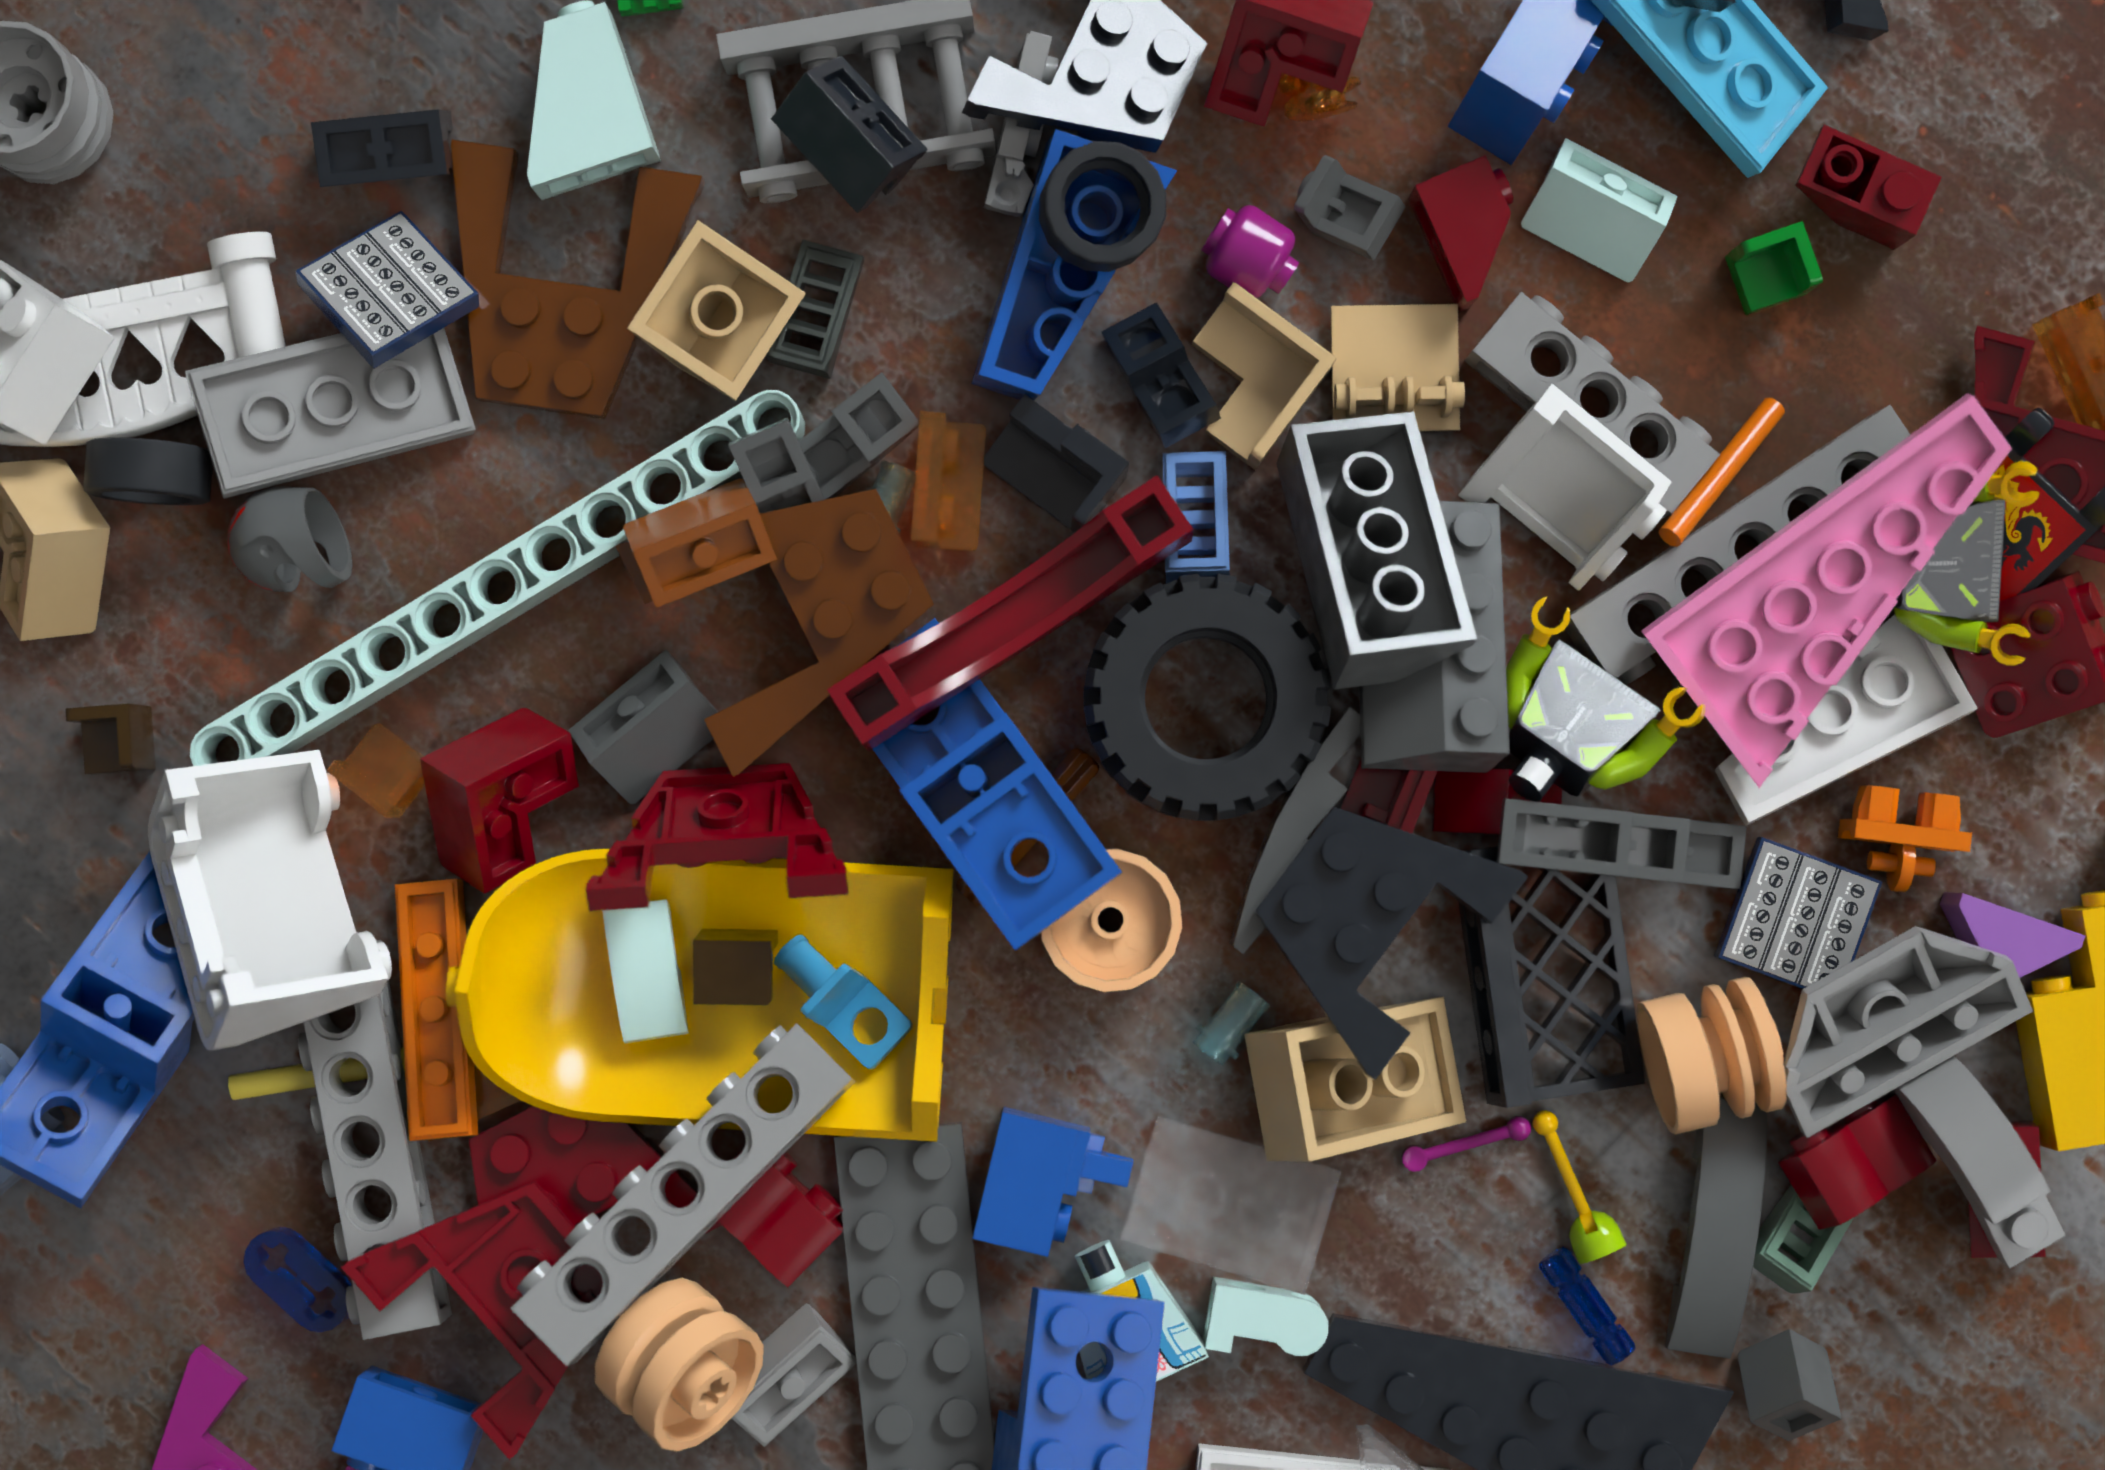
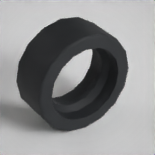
(1137, 171)
(148, 471)

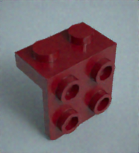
(2061, 661)

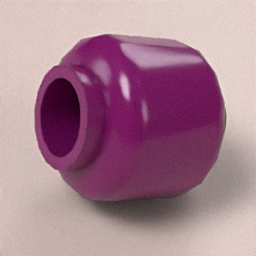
(1250, 251)

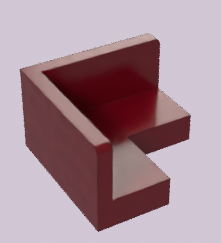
(1288, 37)
(487, 787)

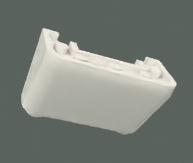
(258, 896)

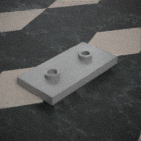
(324, 409)

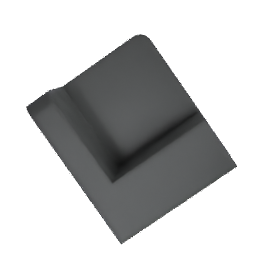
(1789, 1385)

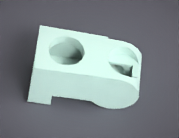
(1263, 1314)

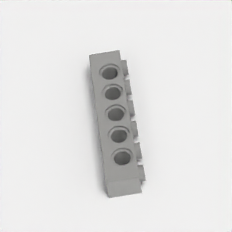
(1601, 624)
(394, 1166)
(576, 1326)

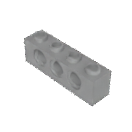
(1532, 323)

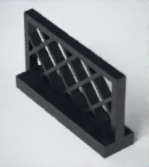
(1499, 994)

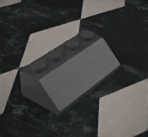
(1373, 547)
(1457, 708)

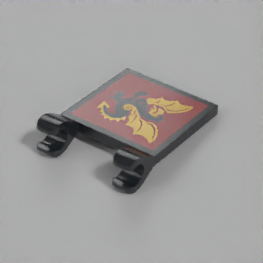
(2050, 528)

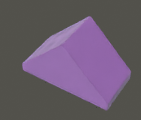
(2018, 936)

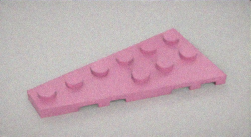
(1808, 599)

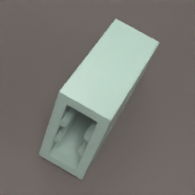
(585, 105)

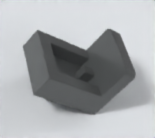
(1347, 209)

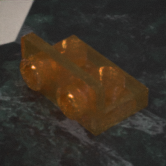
(948, 483)

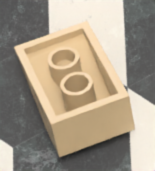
(1323, 1104)

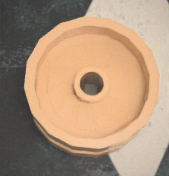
(1140, 945)
(679, 1364)

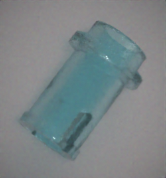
(894, 487)
(1230, 1023)

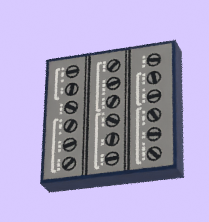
(387, 289)
(1796, 915)

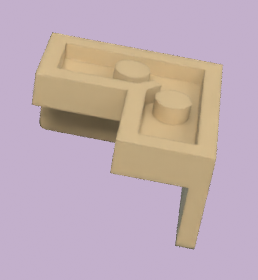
(1275, 367)
(51, 550)

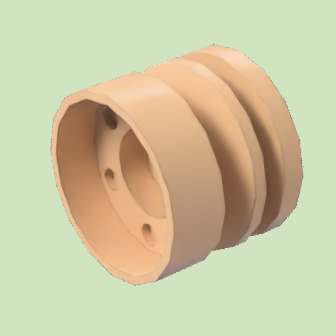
(1724, 1051)

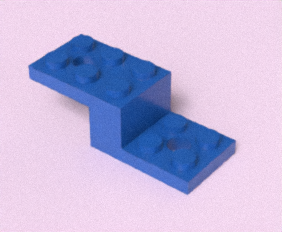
(984, 795)
(104, 1047)
(1077, 1420)

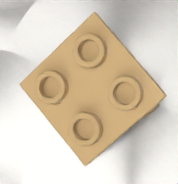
(1397, 363)

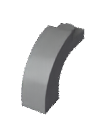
(1984, 1158)

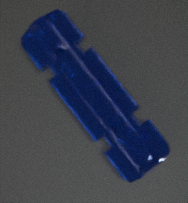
(1587, 1306)

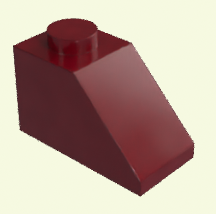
(1463, 224)

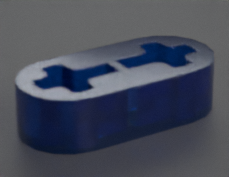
(289, 1290)

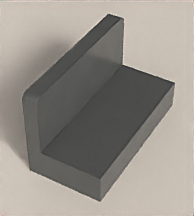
(645, 727)

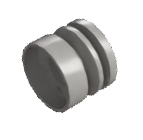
(75, 106)

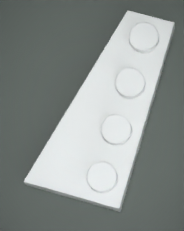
(1882, 703)

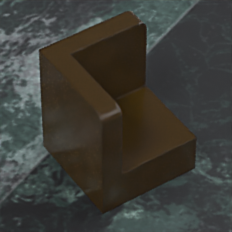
(115, 737)
(733, 966)

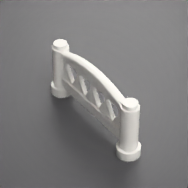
(229, 303)

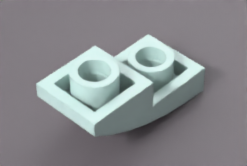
(645, 972)

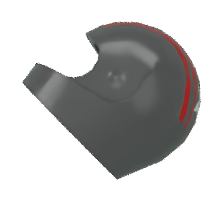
(276, 534)

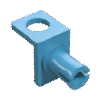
(838, 999)

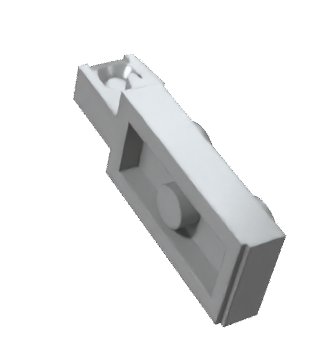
(1009, 182)

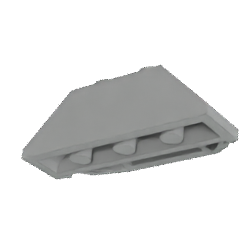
(1893, 1021)

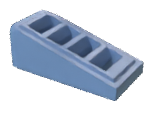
(1200, 465)

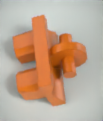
(1935, 829)

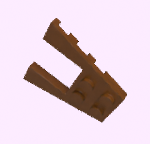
(550, 339)
(850, 595)

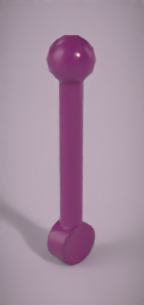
(1416, 1158)

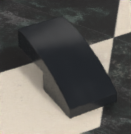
(1161, 375)

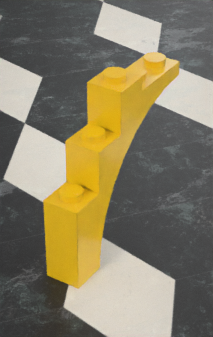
(2066, 1038)

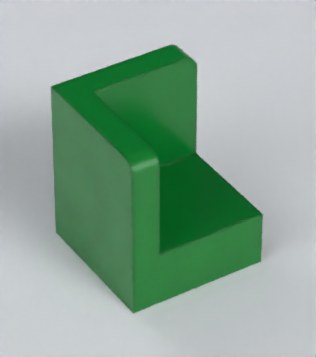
(1774, 268)

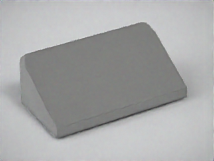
(797, 1368)

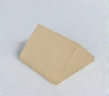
(716, 311)

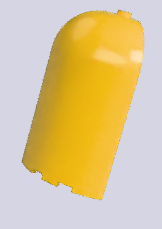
(547, 1023)

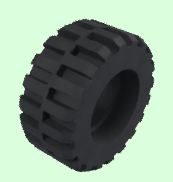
(1292, 681)

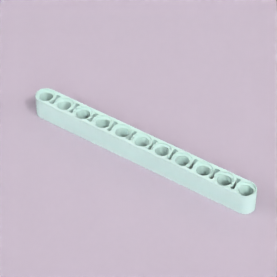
(468, 592)

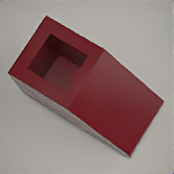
(1867, 188)

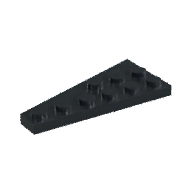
(1516, 1403)

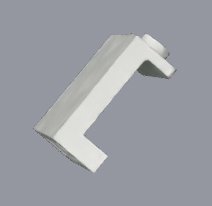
(1572, 485)

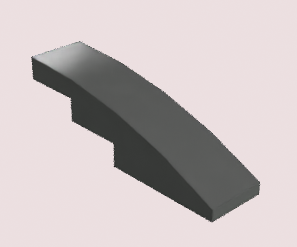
(1292, 823)
(1621, 844)

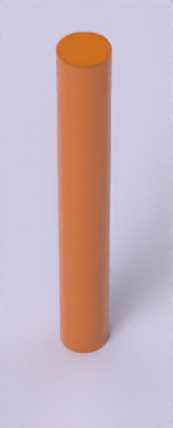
(1721, 472)

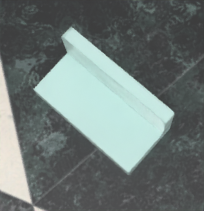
(1599, 211)

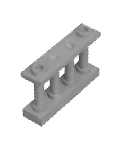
(877, 34)

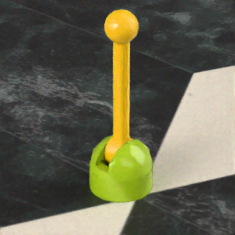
(1592, 1232)

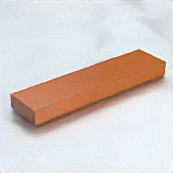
(436, 1062)

